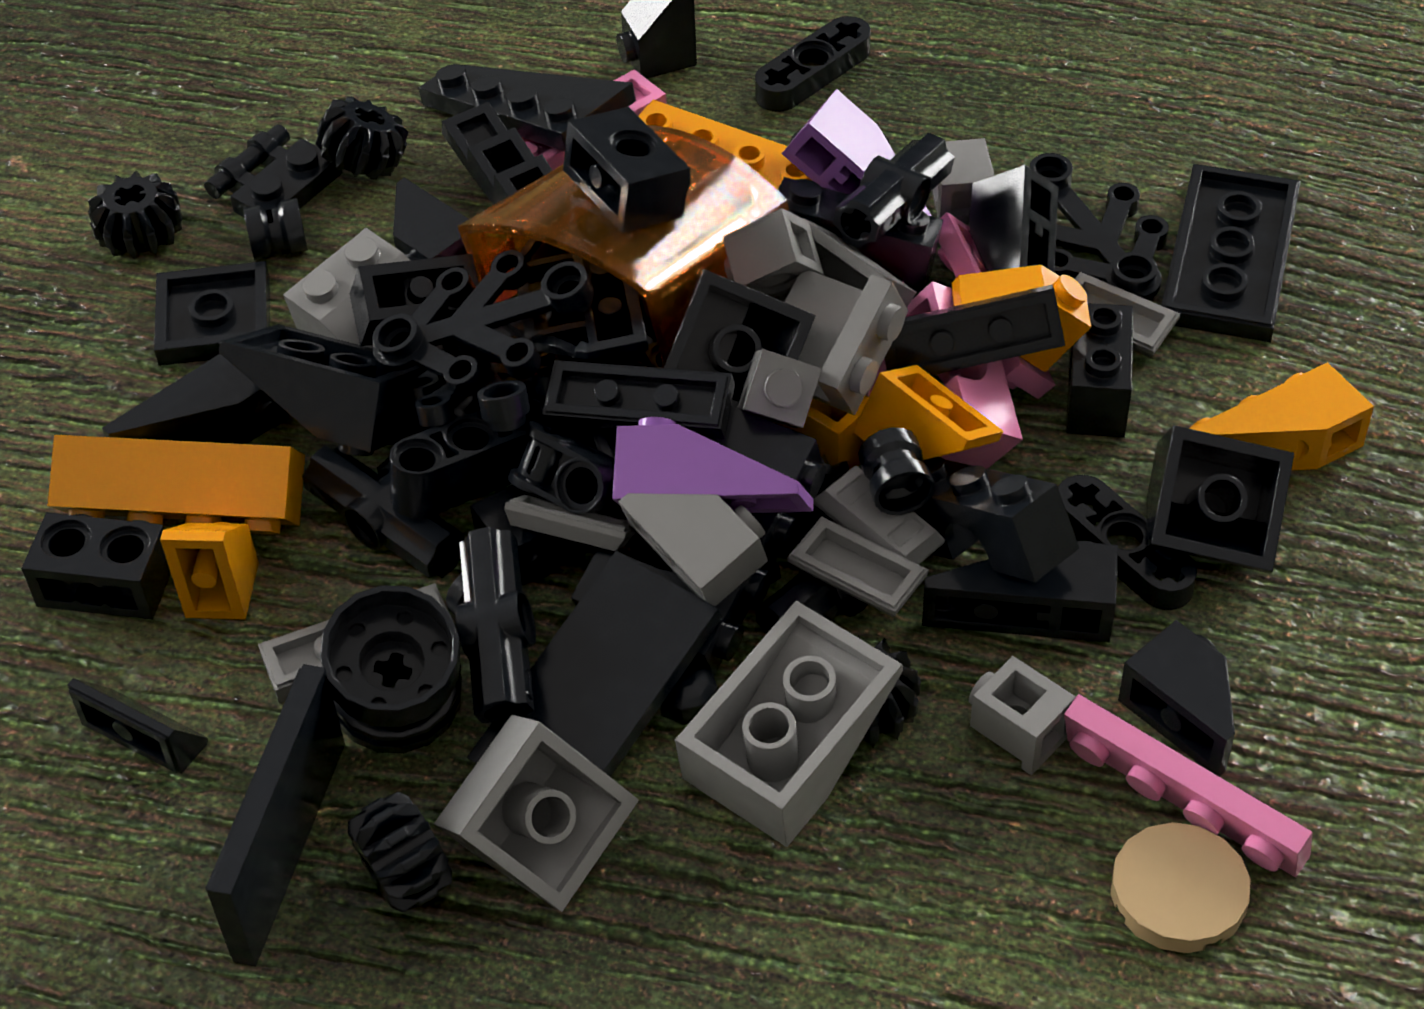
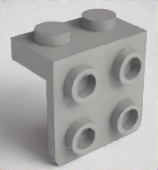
(848, 333)

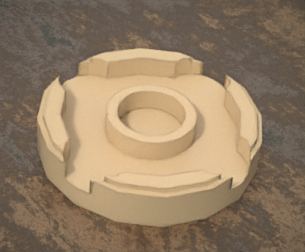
(1180, 887)

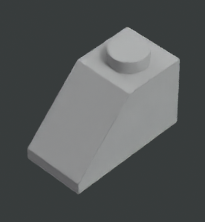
(699, 539)

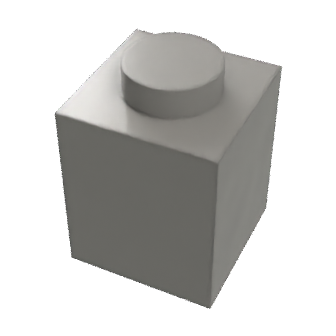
(779, 388)

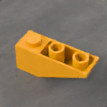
(1308, 414)

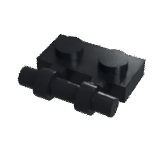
(287, 172)

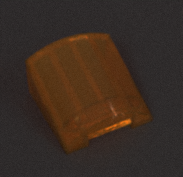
(652, 260)

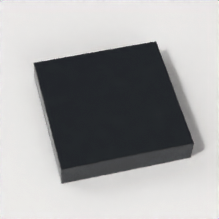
(208, 306)

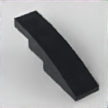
(491, 153)

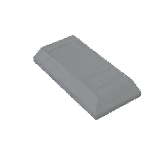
(1150, 320)
(852, 507)
(554, 520)
(857, 566)

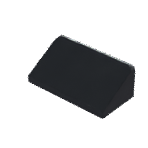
(136, 725)

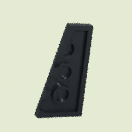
(529, 101)

